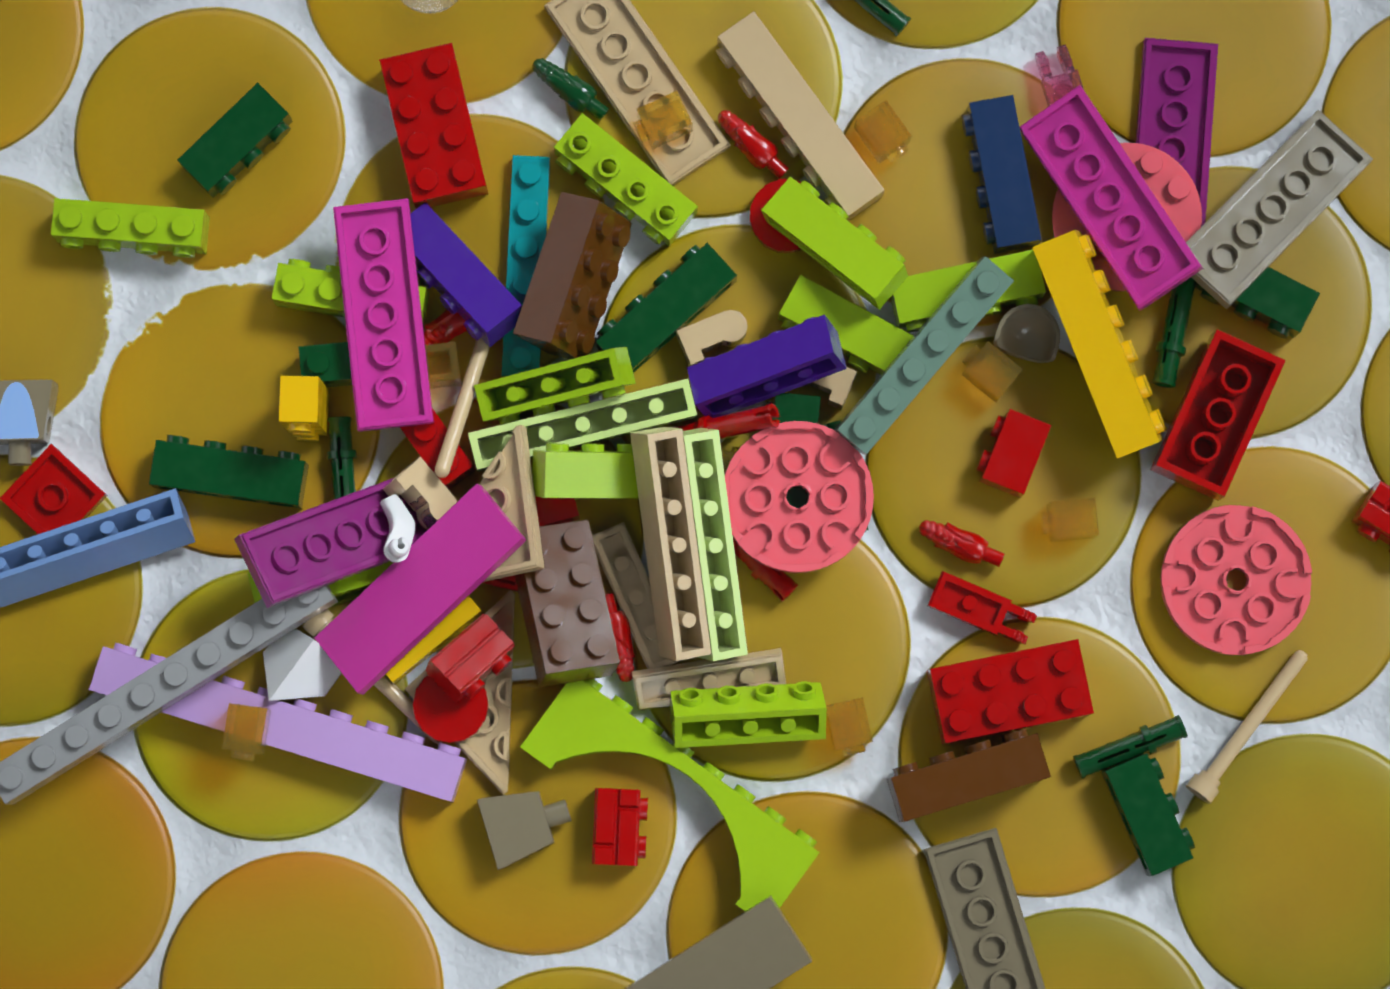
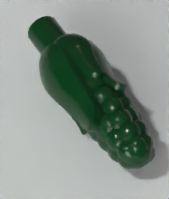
(570, 88)

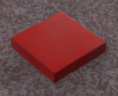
(53, 493)

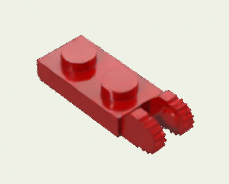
(977, 607)

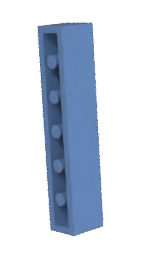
(93, 546)

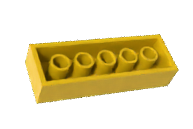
(1098, 342)

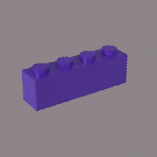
(461, 279)
(766, 367)

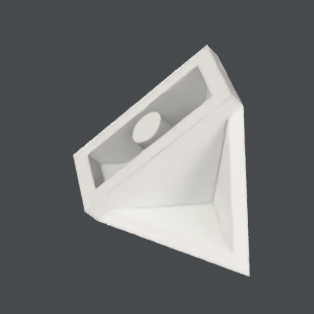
(298, 668)

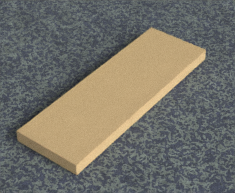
(634, 72)

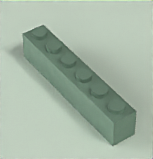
(924, 355)

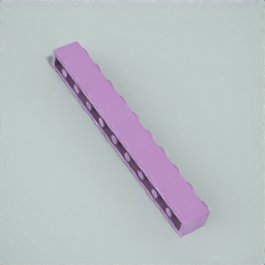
(303, 730)

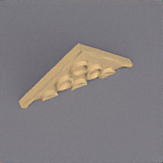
(512, 488)
(491, 744)

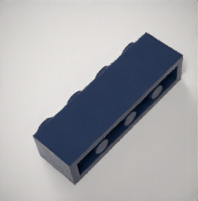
(1002, 174)

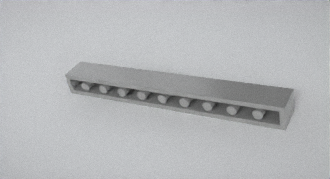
(154, 692)

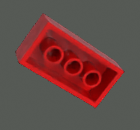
(433, 126)
(1217, 415)
(1010, 691)

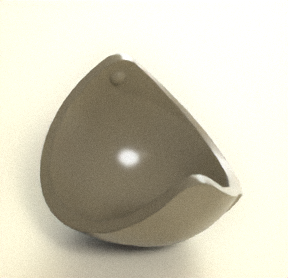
(1028, 334)

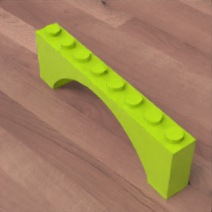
(589, 723)

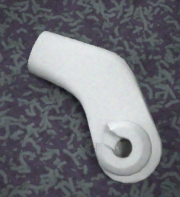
(401, 529)

